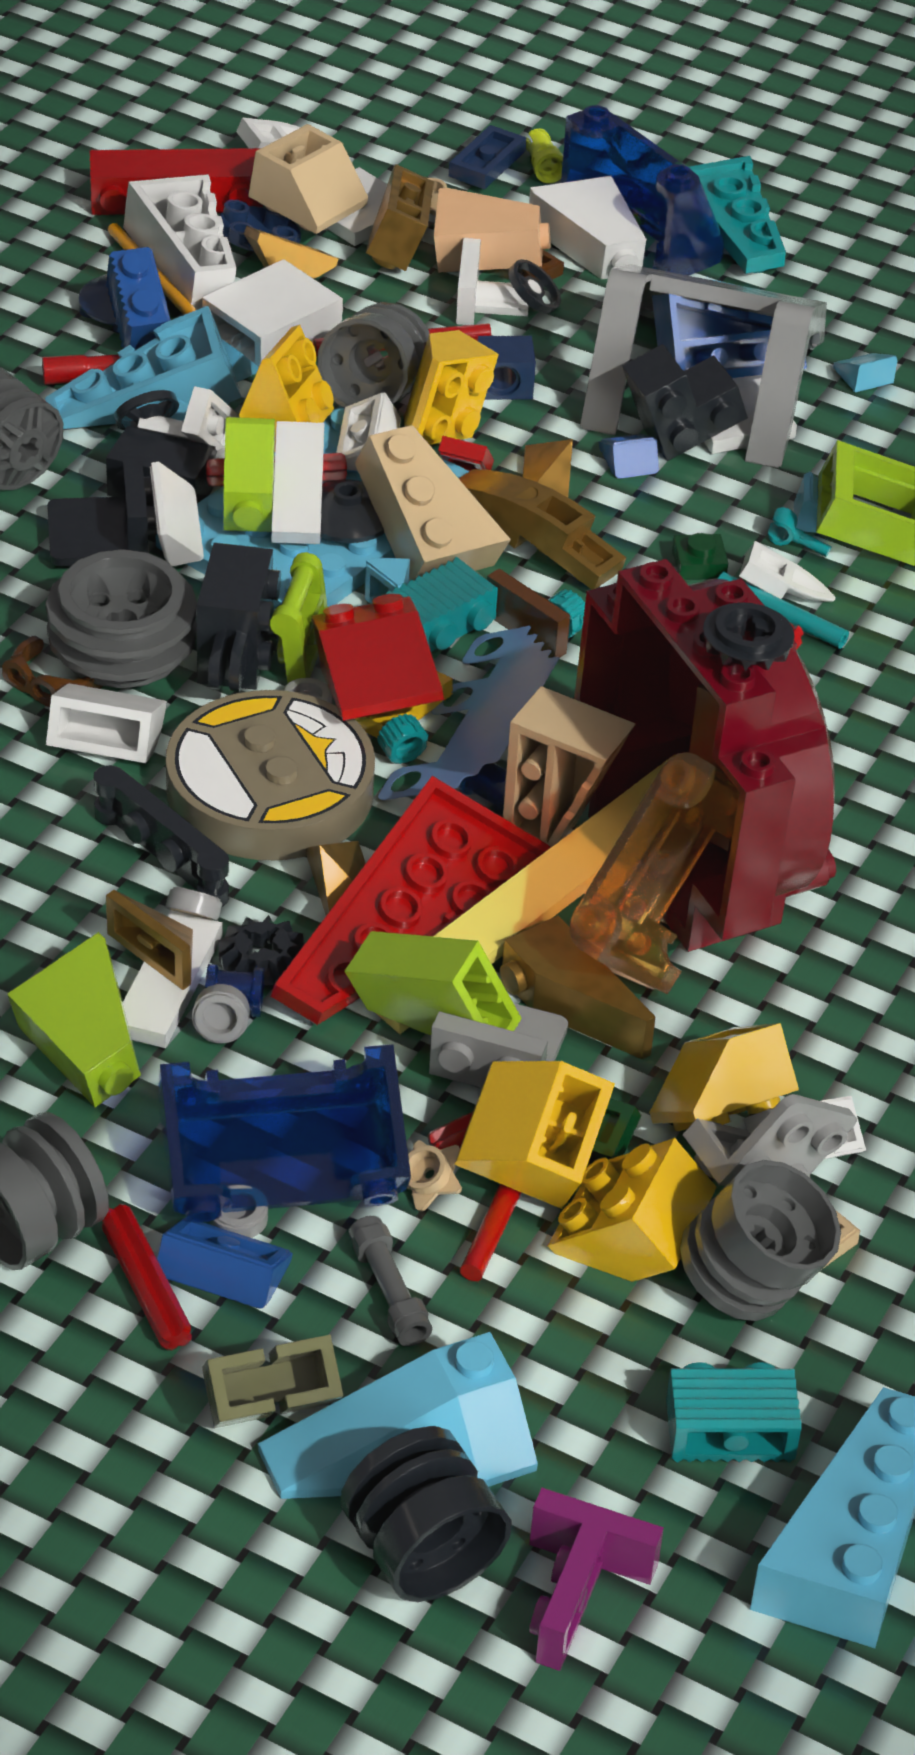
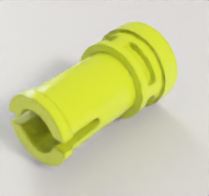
(545, 156)

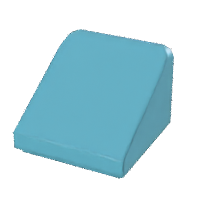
(867, 371)

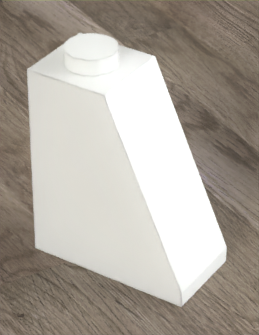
(591, 223)

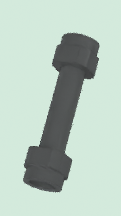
(406, 1314)

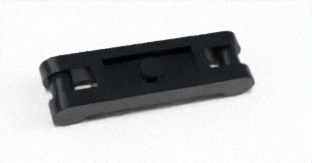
(160, 831)

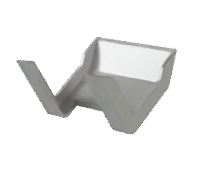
(793, 327)

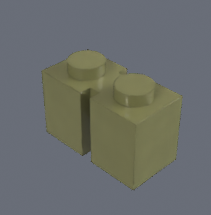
(299, 1378)

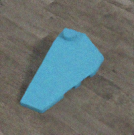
(180, 357)
(451, 1387)

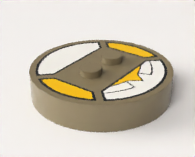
(270, 773)

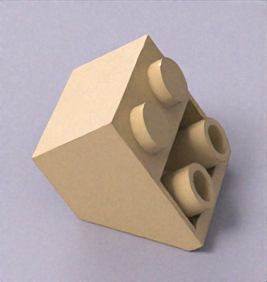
(307, 179)

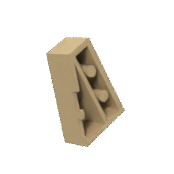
(425, 505)
(557, 762)

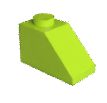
(249, 474)

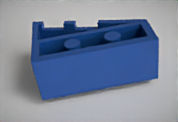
(701, 329)

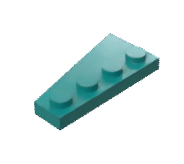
(742, 214)

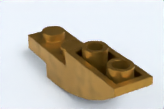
(548, 522)

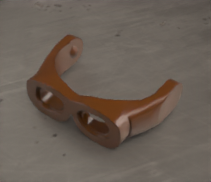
(16, 667)

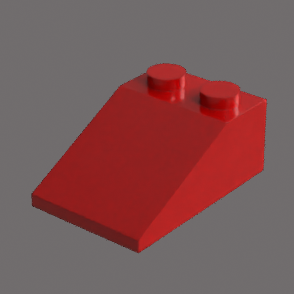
(376, 656)

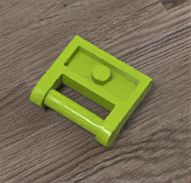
(294, 617)

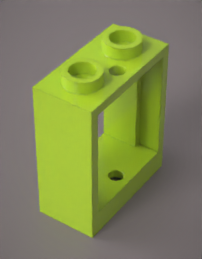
(876, 478)

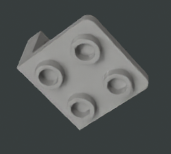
(467, 1048)
(794, 1133)

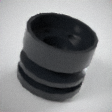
(425, 1514)

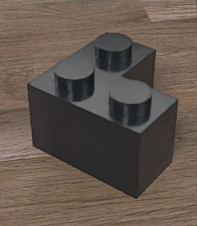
(682, 405)

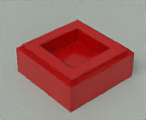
(465, 454)

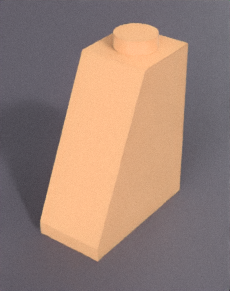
(506, 230)

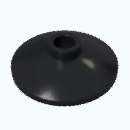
(348, 513)

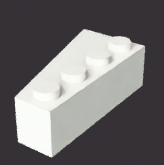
(183, 231)

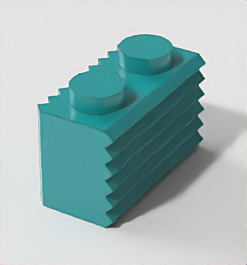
(451, 602)
(733, 1413)

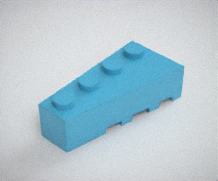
(850, 1532)

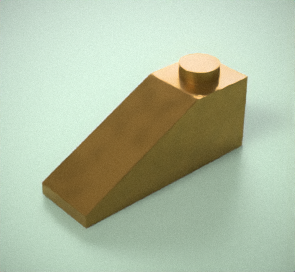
(400, 219)
(563, 980)

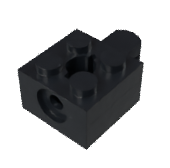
(236, 616)

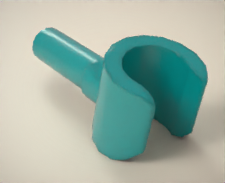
(784, 530)

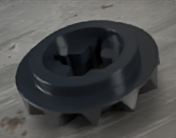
(770, 633)
(237, 948)

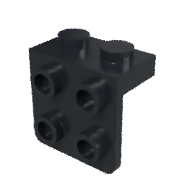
(103, 523)

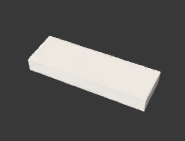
(298, 483)
(156, 1003)

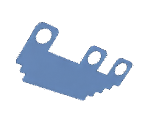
(491, 707)

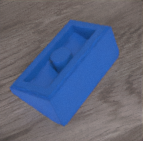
(222, 1262)

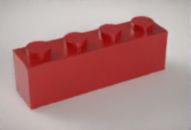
(112, 170)

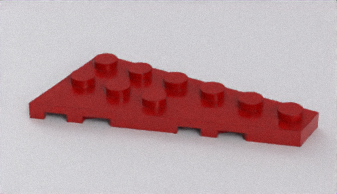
(417, 882)

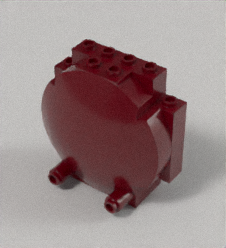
(771, 739)

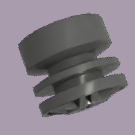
(352, 359)
(28, 433)
(46, 1189)
(760, 1240)

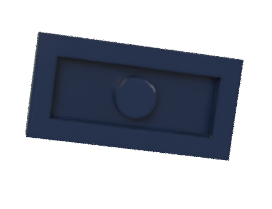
(487, 157)

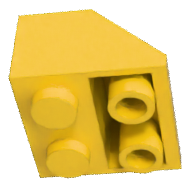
(289, 384)
(450, 386)
(726, 1076)
(535, 1127)
(633, 1211)

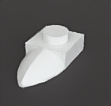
(260, 133)
(780, 576)

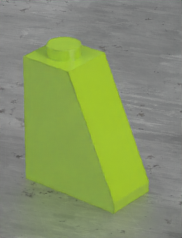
(420, 975)
(80, 1020)

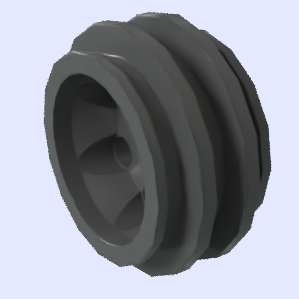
(121, 618)

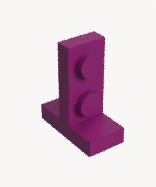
(585, 1542)

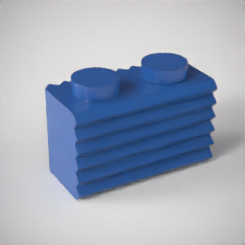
(136, 295)

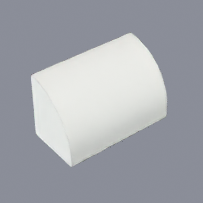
(105, 722)

